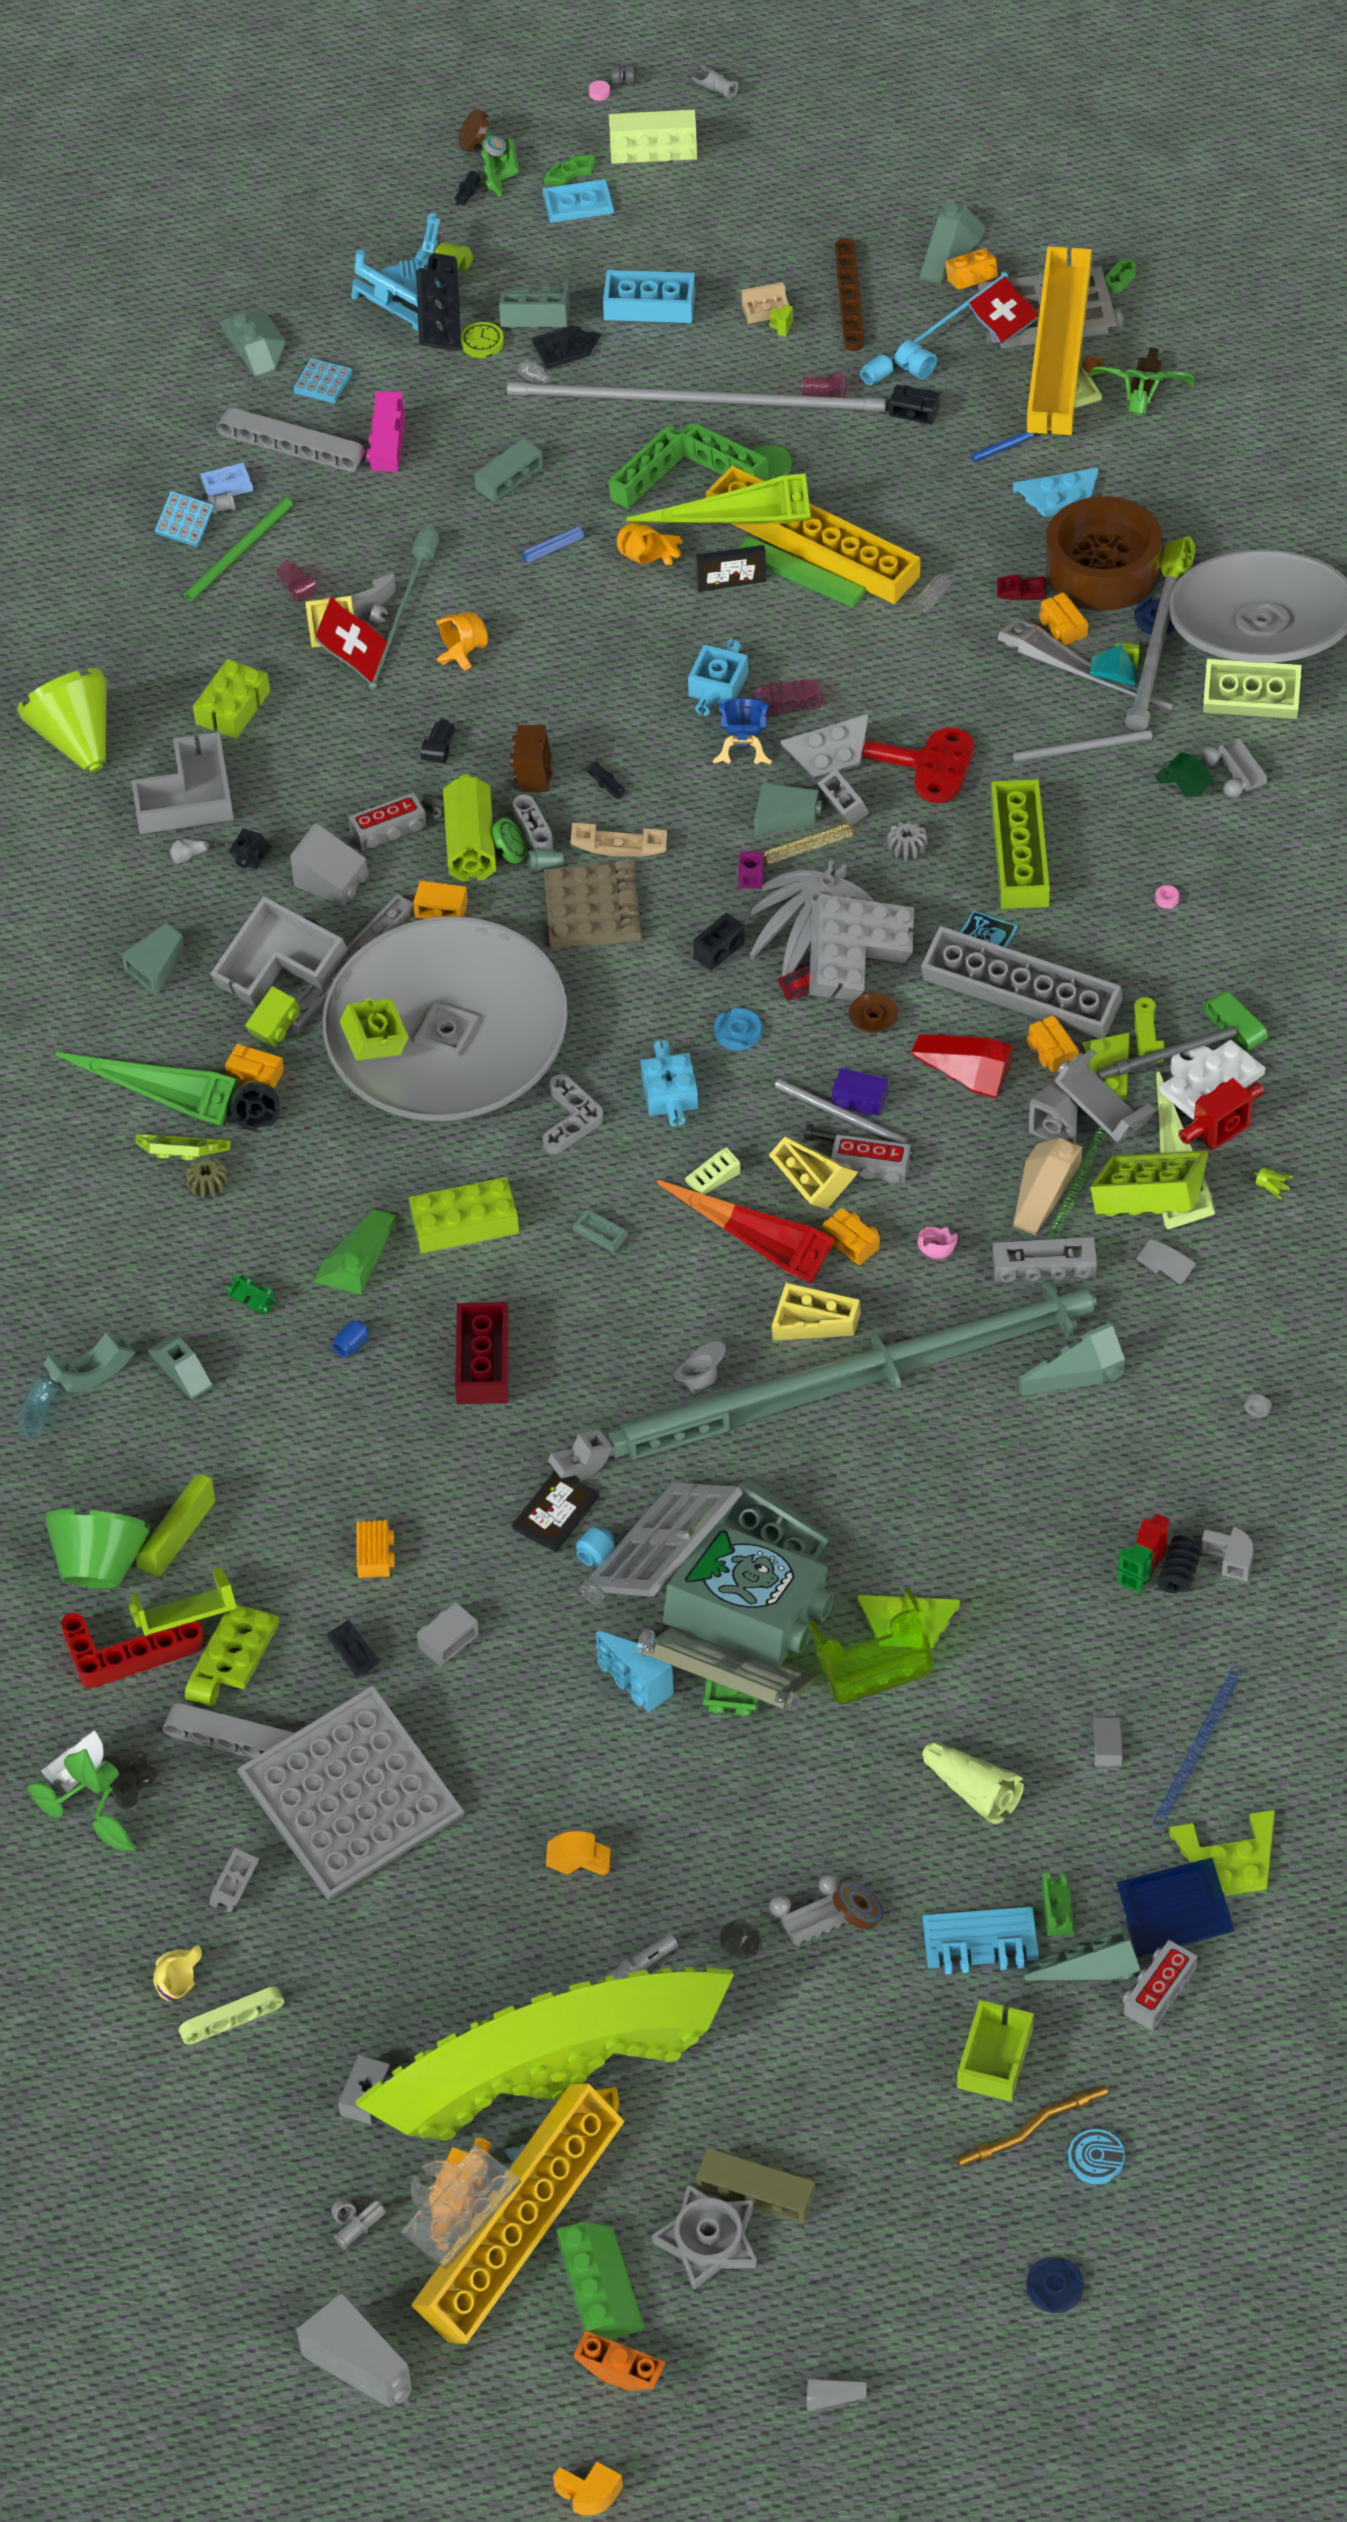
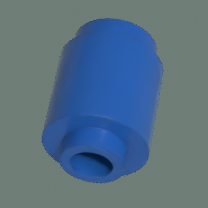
(350, 1338)

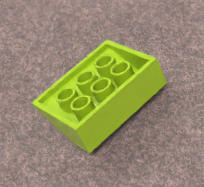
(1149, 1183)

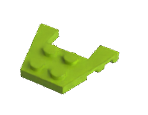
(1239, 1864)

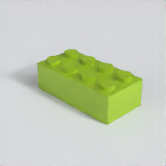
(463, 1215)

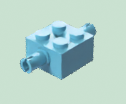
(717, 675)
(669, 1084)

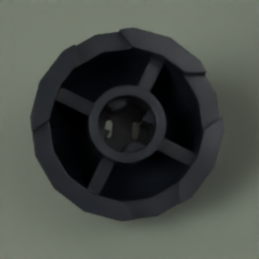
(255, 1105)

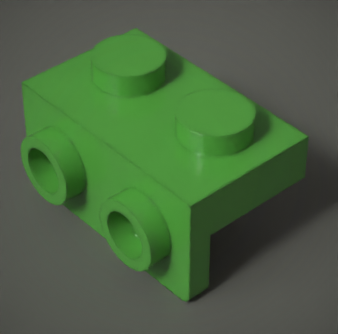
(724, 1698)

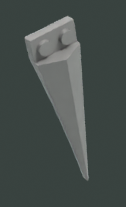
(1041, 646)

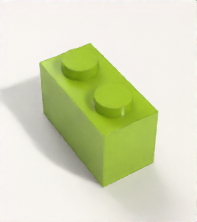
(273, 1017)

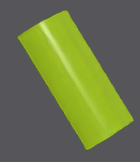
(176, 1526)

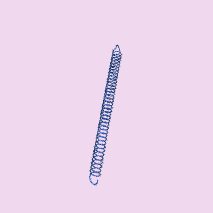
(1200, 1747)

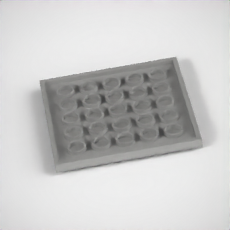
(350, 1792)

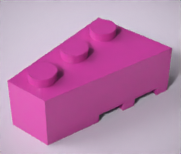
(387, 432)

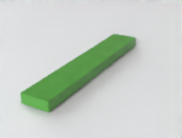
(809, 574)

